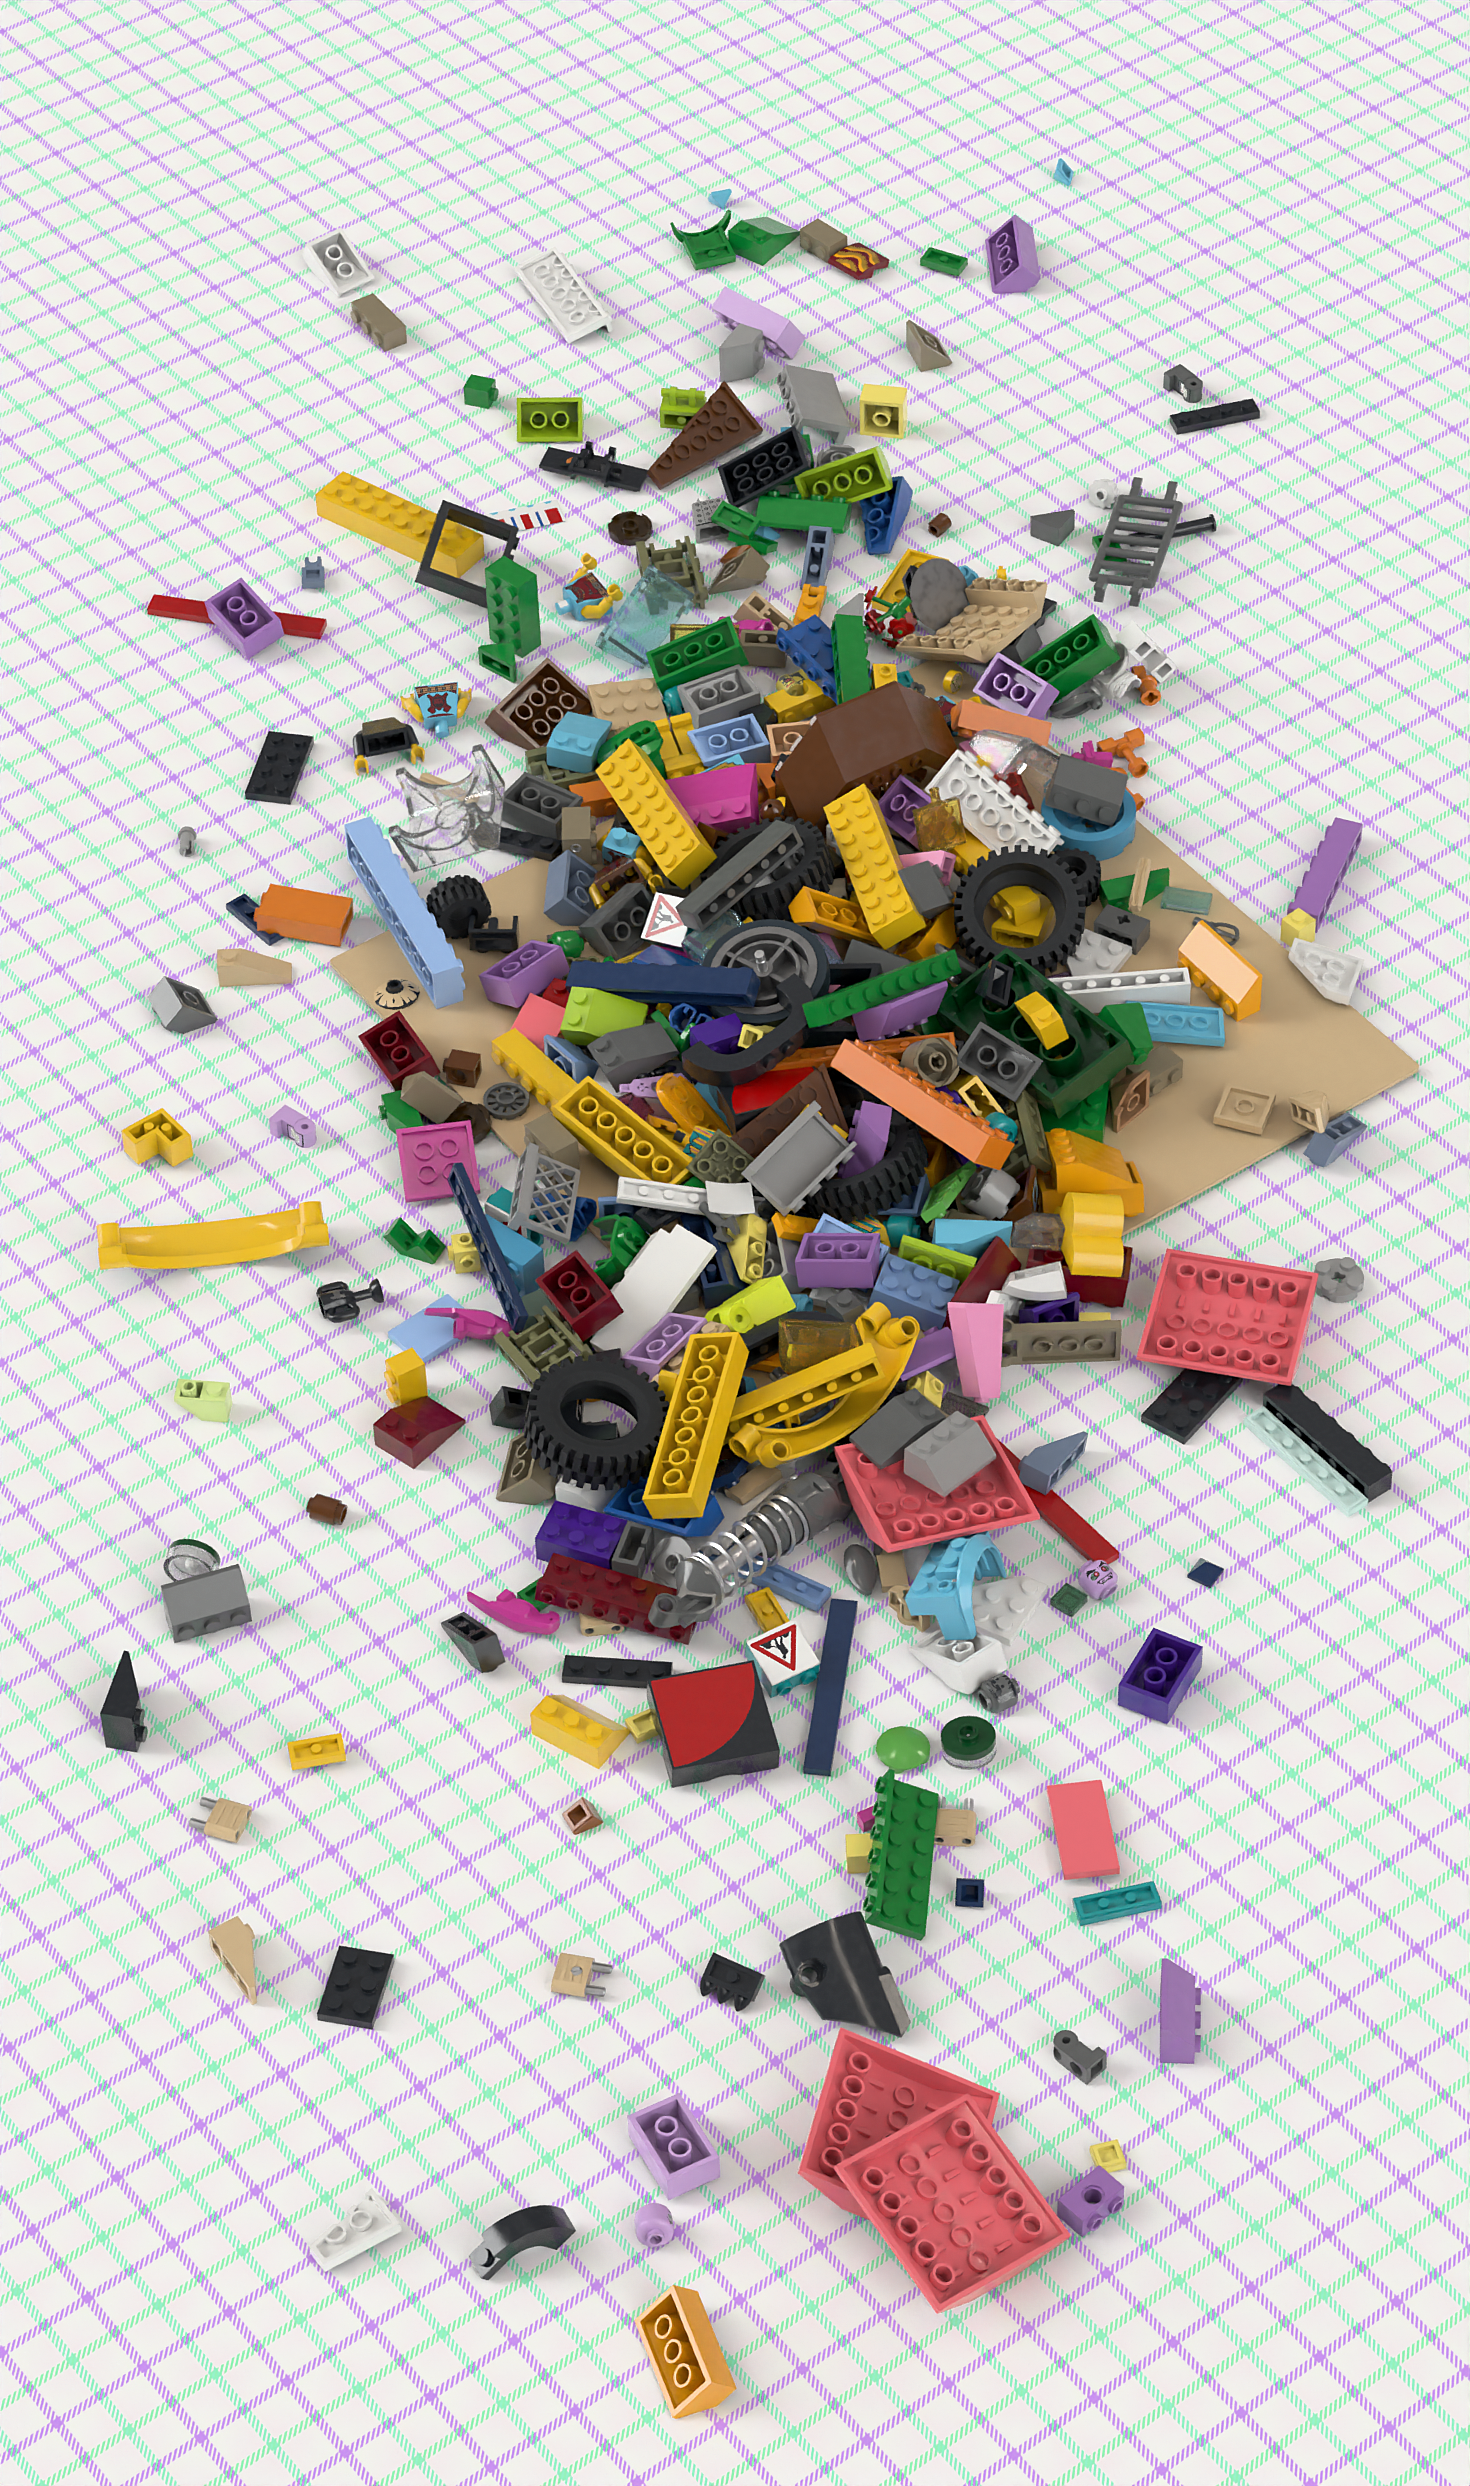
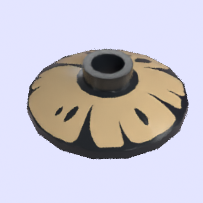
(396, 994)

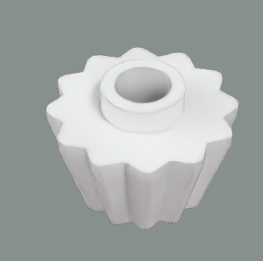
(1103, 492)

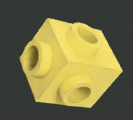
(464, 1253)
(928, 1386)

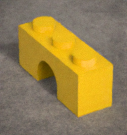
(798, 708)

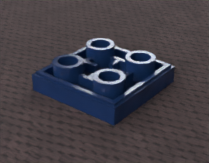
(728, 1473)

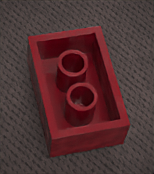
(397, 1050)
(579, 1295)

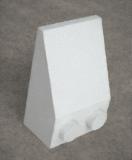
(337, 262)
(961, 1662)

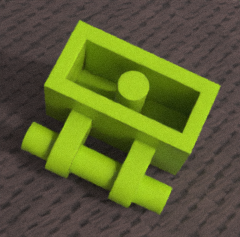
(679, 406)

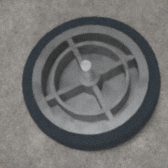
(774, 952)

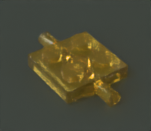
(939, 824)

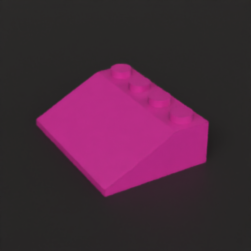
(720, 797)

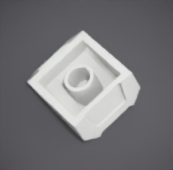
(1037, 1283)

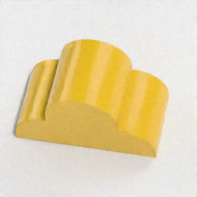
(1093, 1233)

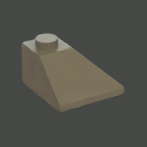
(740, 573)

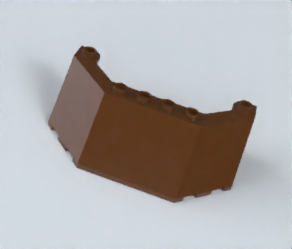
(859, 744)

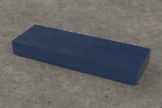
(243, 909)

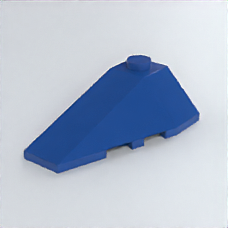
(885, 515)

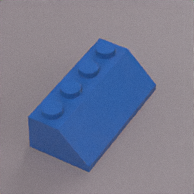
(629, 1506)

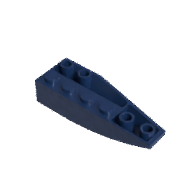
(719, 1277)

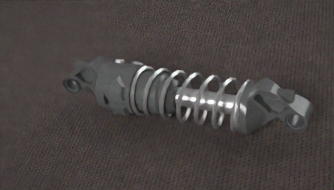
(784, 1521)

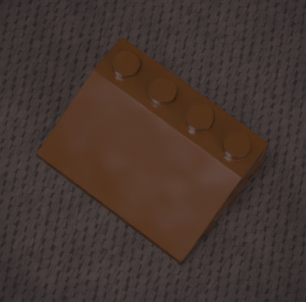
(537, 706)

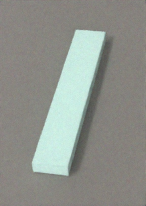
(1305, 1461)

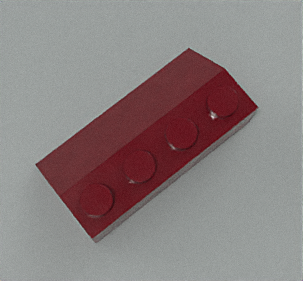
(987, 1275)

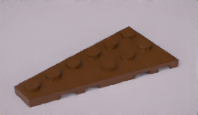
(710, 434)
(777, 1117)

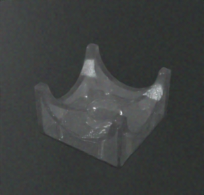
(451, 818)

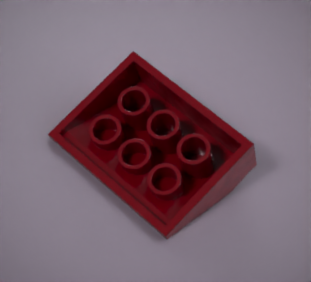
(1097, 1289)

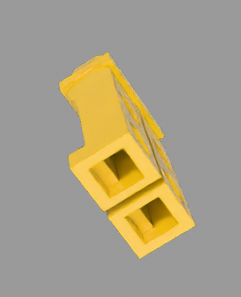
(677, 750)

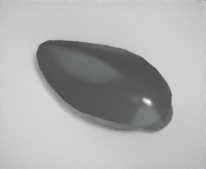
(1077, 705)
(860, 1568)

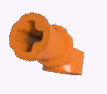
(1148, 689)

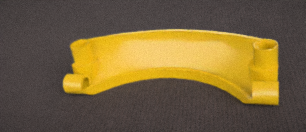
(213, 1241)
(852, 1409)

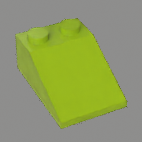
(595, 1012)

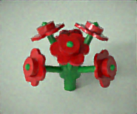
(899, 627)

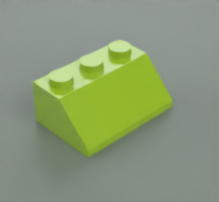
(550, 419)

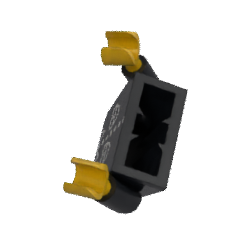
(384, 737)

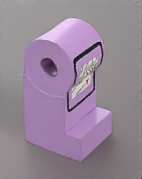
(294, 1126)

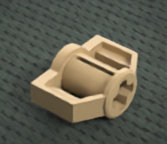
(897, 1602)

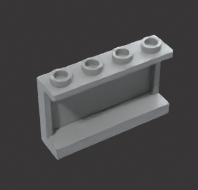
(813, 401)
(798, 1161)

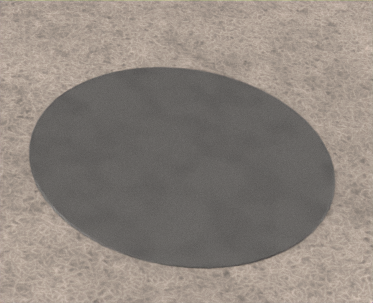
(938, 593)

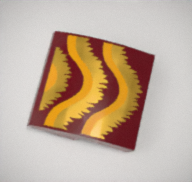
(858, 261)

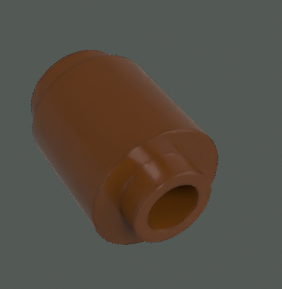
(326, 1509)

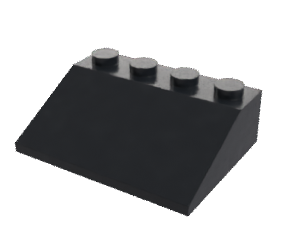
(765, 467)

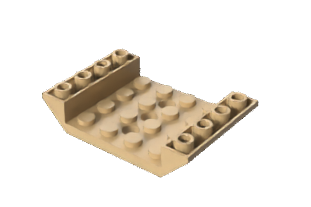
(993, 619)

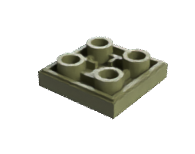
(720, 1160)

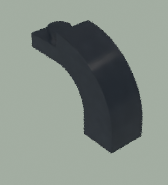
(520, 2231)

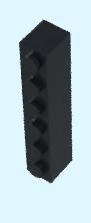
(1329, 1440)

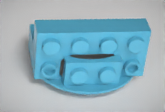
(952, 1601)

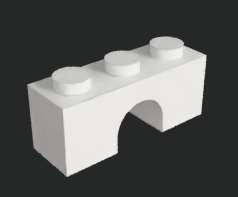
(1146, 651)

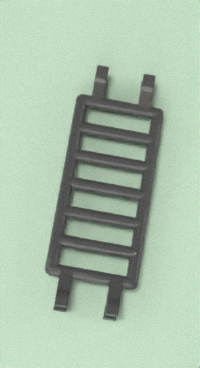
(1137, 584)

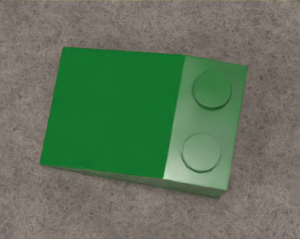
(760, 238)

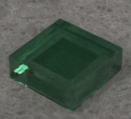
(1069, 1600)

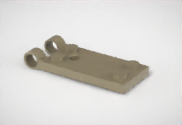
(1062, 1342)

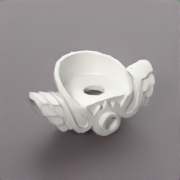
(1115, 678)

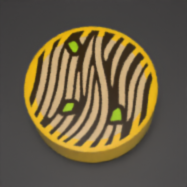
(952, 681)

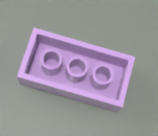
(778, 331)

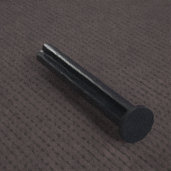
(1185, 528)

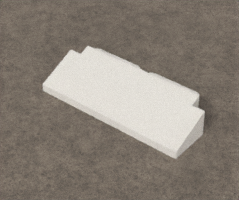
(653, 1286)
(736, 1512)

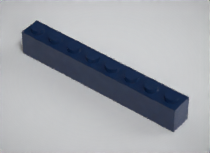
(668, 982)

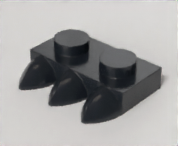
(731, 1979)

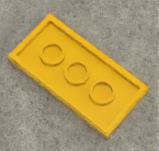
(893, 588)

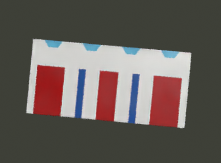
(531, 515)

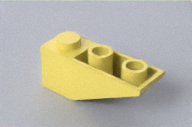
(749, 1247)

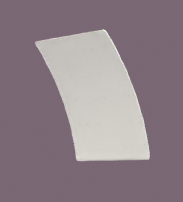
(730, 1198)

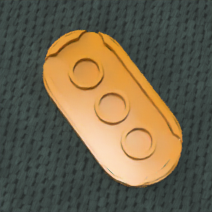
(687, 1104)

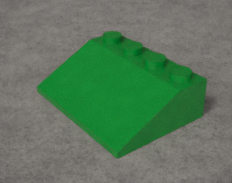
(1086, 1119)

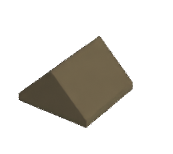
(925, 348)
(429, 1096)

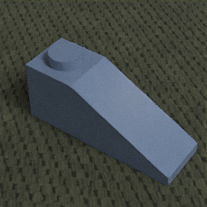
(818, 556)
(1338, 1136)
(1051, 1461)

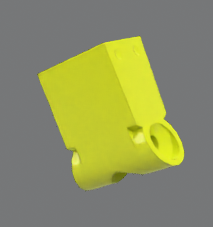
(753, 1305)

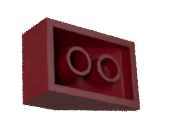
(415, 1430)

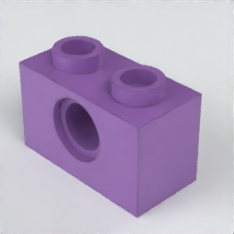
(1096, 2187)

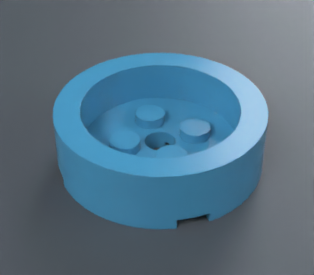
(1099, 840)

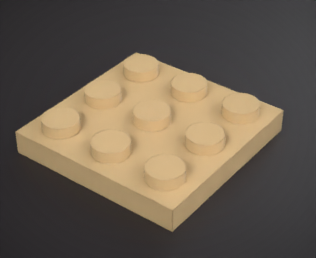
(626, 702)

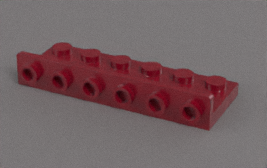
(606, 1596)

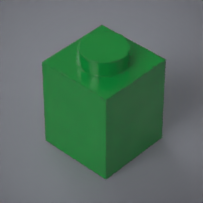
(480, 391)

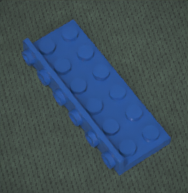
(811, 650)

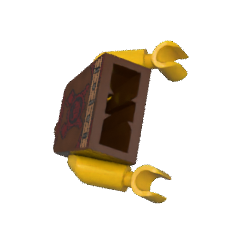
(619, 873)

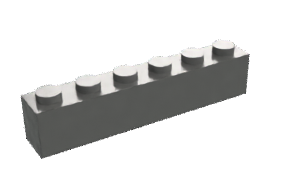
(739, 875)

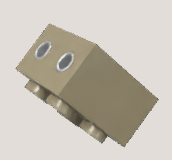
(578, 834)

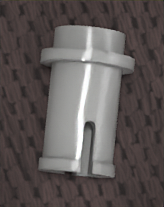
(187, 836)

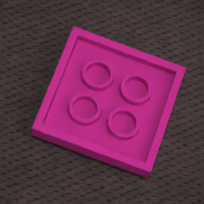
(428, 1157)

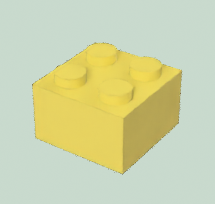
(883, 411)

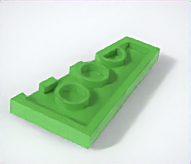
(945, 1191)

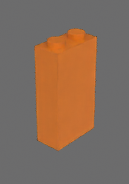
(304, 914)

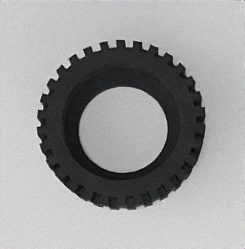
(1026, 870)
(773, 899)
(879, 1184)
(586, 1458)

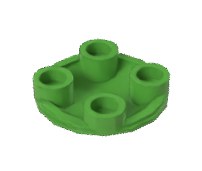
(903, 1748)

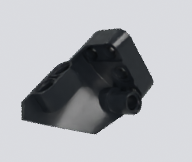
(845, 1975)

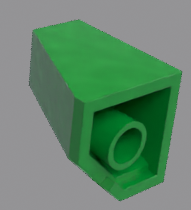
(1131, 1023)

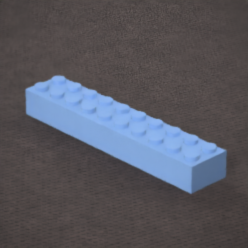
(404, 912)

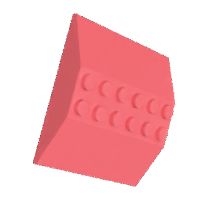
(1229, 1317)
(907, 1514)
(868, 2097)
(953, 2204)

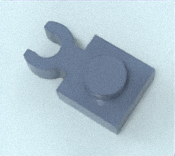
(313, 574)

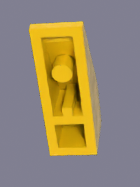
(1042, 1019)

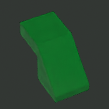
(407, 1242)

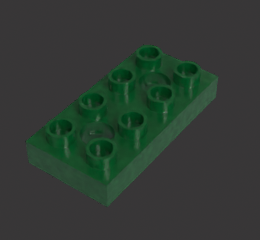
(1089, 1055)

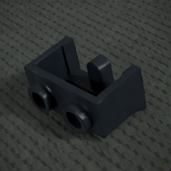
(493, 938)

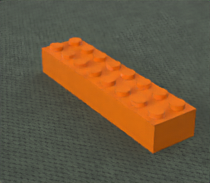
(922, 1103)

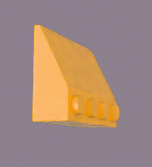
(1084, 1163)
(1132, 1197)

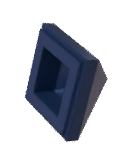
(1205, 1573)
(969, 1892)

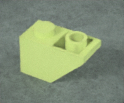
(205, 1399)

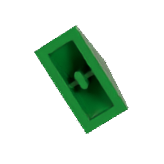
(499, 660)

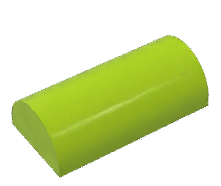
(849, 477)

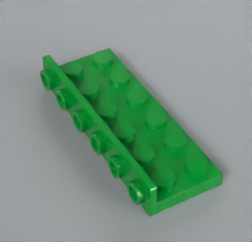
(900, 1857)

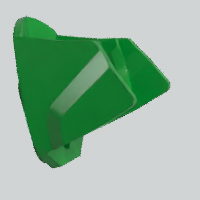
(643, 734)
(625, 1240)

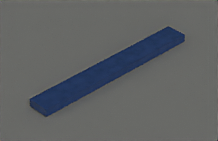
(487, 1248)
(830, 1687)

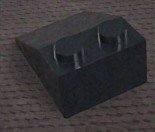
(122, 1710)

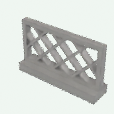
(523, 1204)

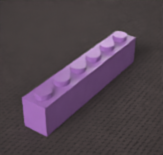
(1327, 869)

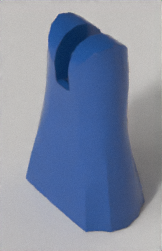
(683, 1015)
(584, 1213)

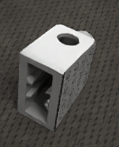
(701, 518)

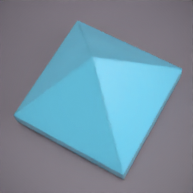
(1063, 172)
(720, 197)
(768, 532)

